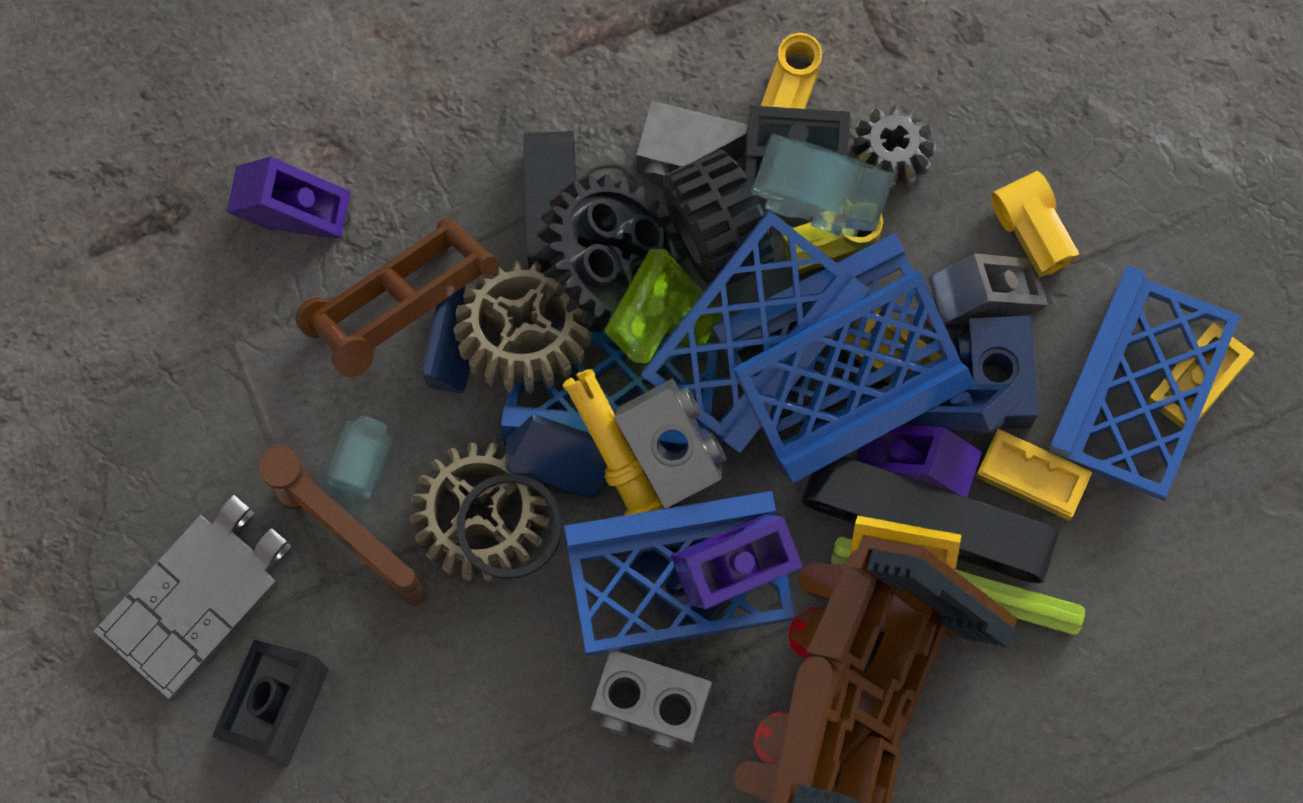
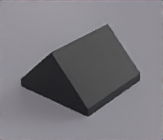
(271, 701)

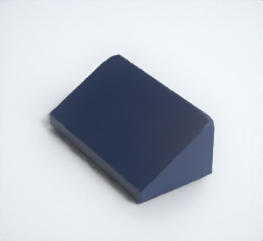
(442, 363)
(556, 456)

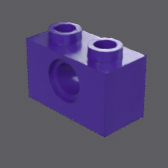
(736, 561)

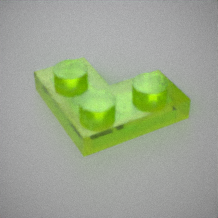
(656, 305)

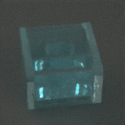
(823, 184)

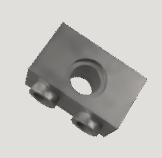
(671, 473)

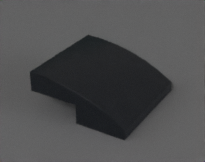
(819, 127)

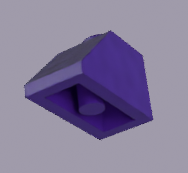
(287, 199)
(925, 455)

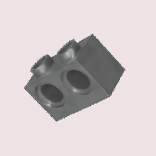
(656, 687)

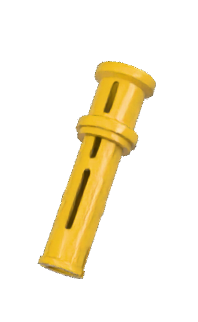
(623, 466)

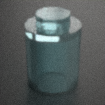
(360, 457)

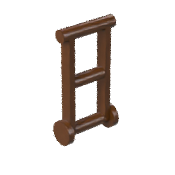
(355, 353)
(297, 489)

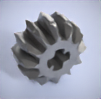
(883, 133)

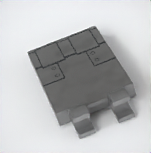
(194, 599)

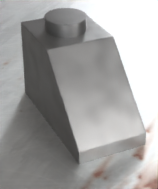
(682, 136)
(986, 288)

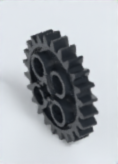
(599, 242)

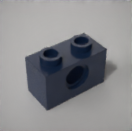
(1010, 346)

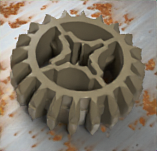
(515, 302)
(452, 479)

